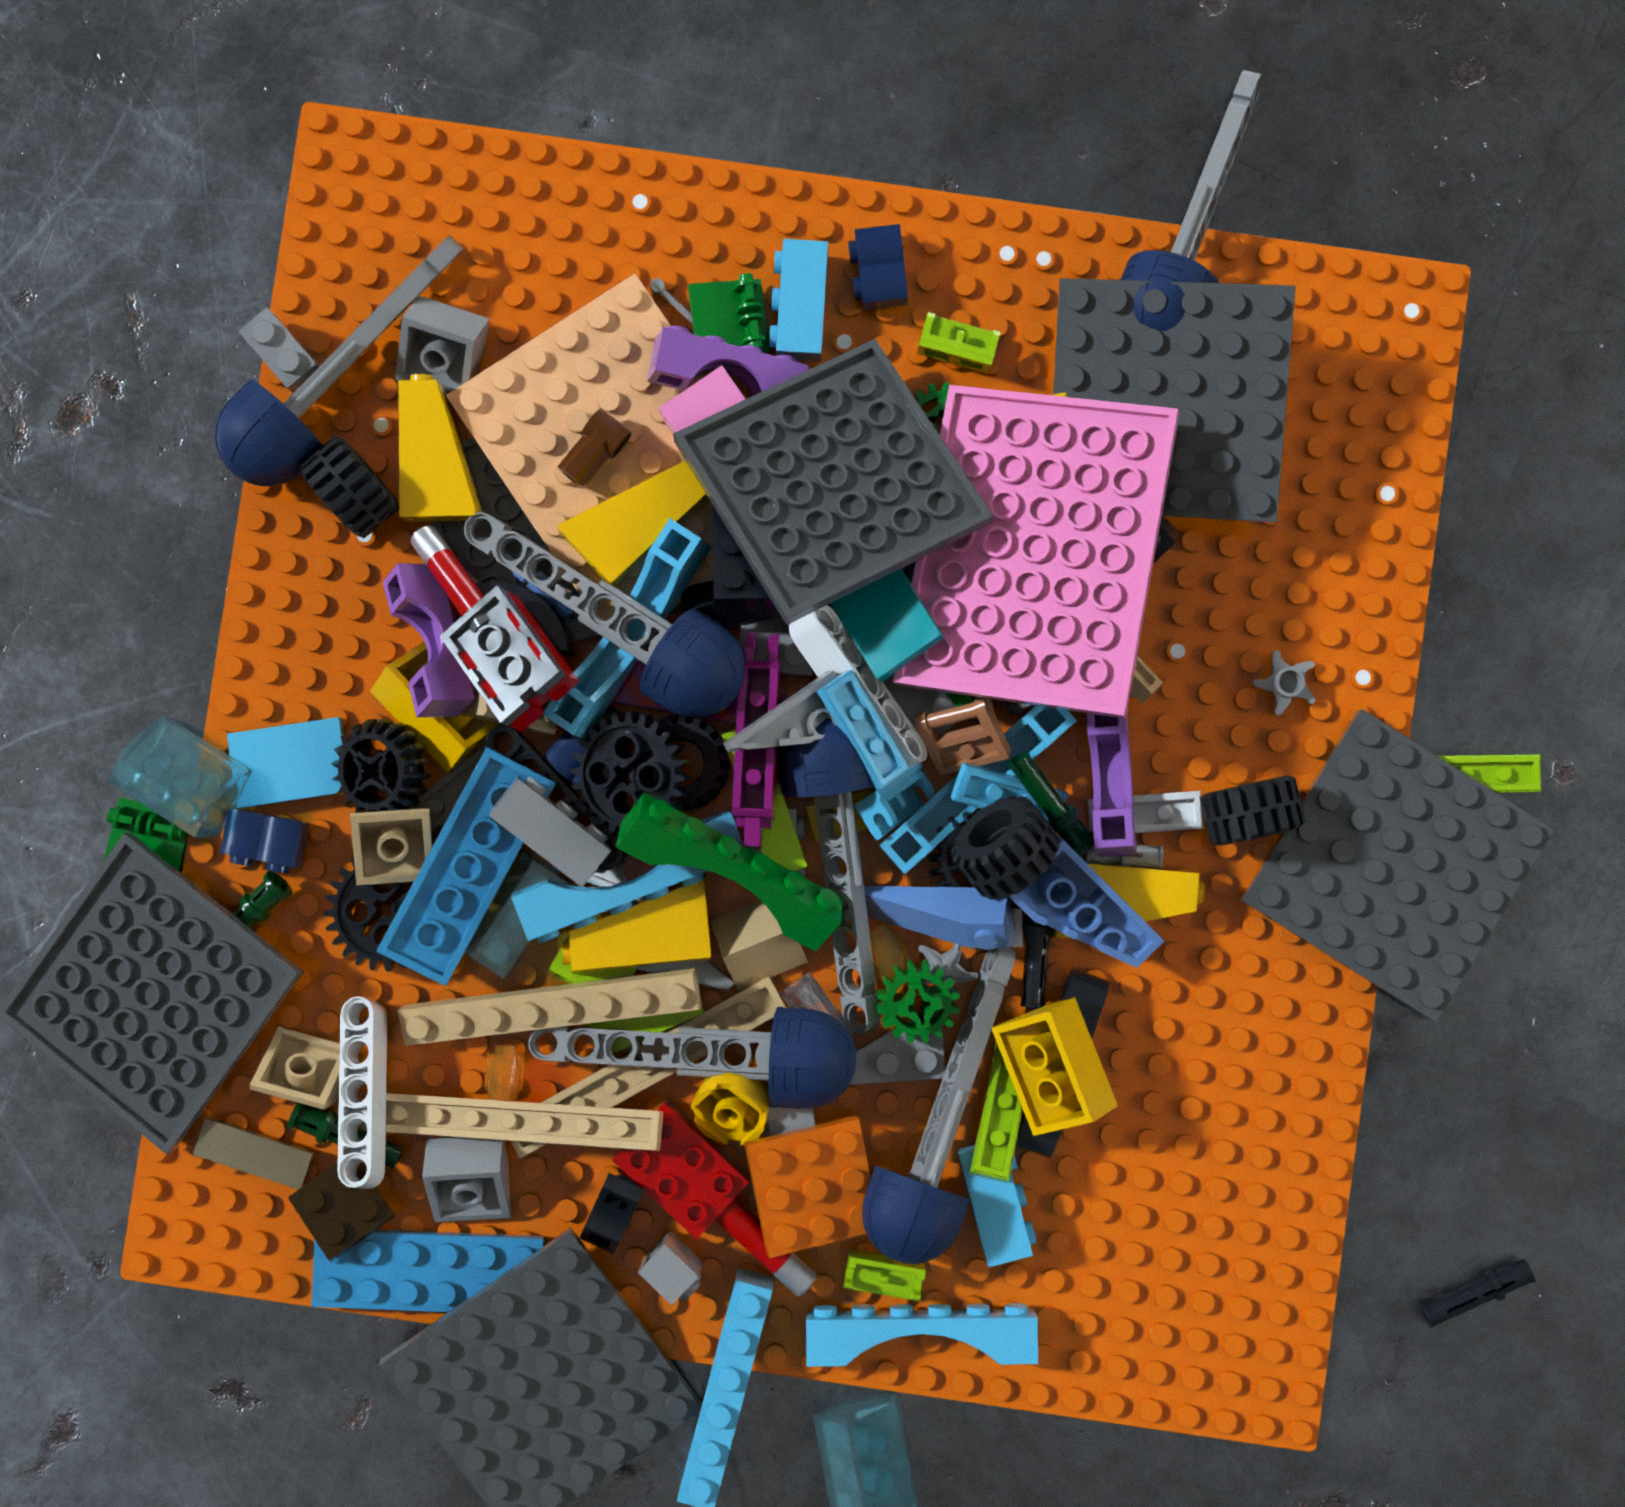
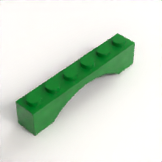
(667, 836)

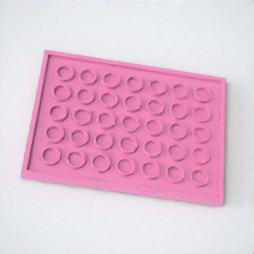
(1060, 580)

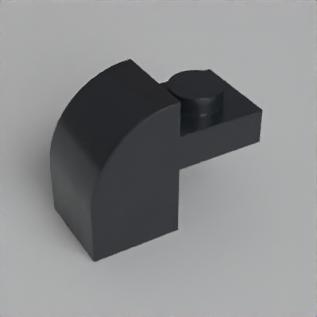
(611, 1212)

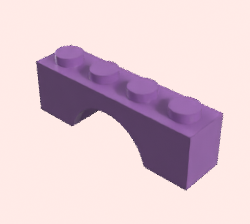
(683, 356)
(418, 599)
(1112, 786)

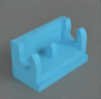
(896, 802)

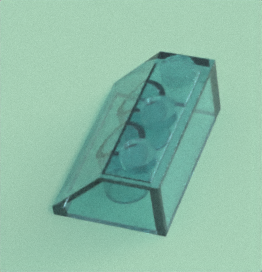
(180, 777)
(500, 935)
(865, 1453)

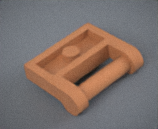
(974, 744)

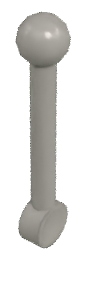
(657, 287)

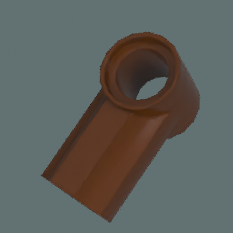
(600, 440)

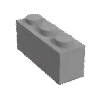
(551, 829)

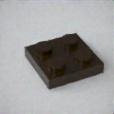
(338, 1213)

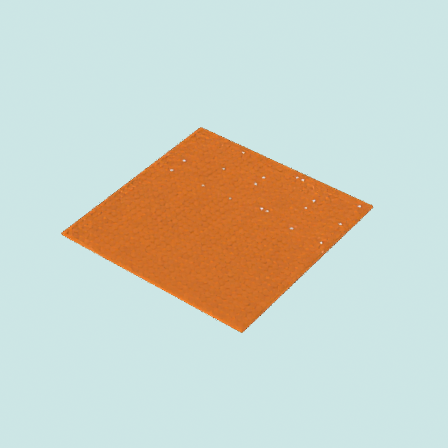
(1202, 1216)

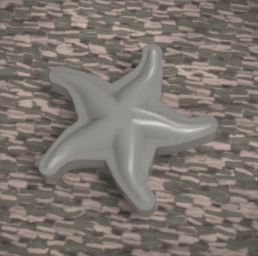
(1286, 682)
(949, 963)

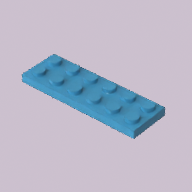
(458, 874)
(416, 1269)

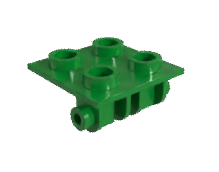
(731, 311)
(148, 827)

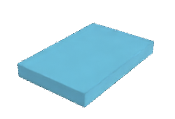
(288, 761)

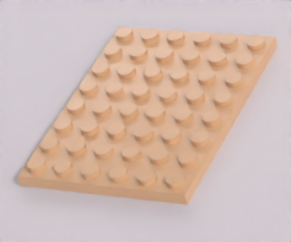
(541, 396)

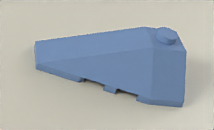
(1087, 909)
(945, 913)

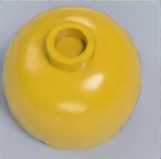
(731, 1108)

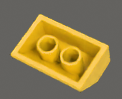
(446, 738)
(1054, 1067)

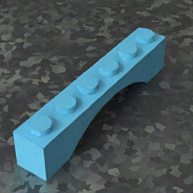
(662, 580)
(919, 834)
(554, 905)
(1002, 1334)
(726, 1388)

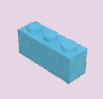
(800, 299)
(998, 1214)

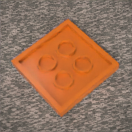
(809, 1185)

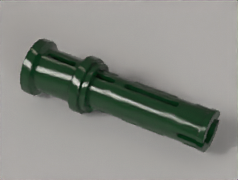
(1060, 816)
(256, 905)
(325, 1128)

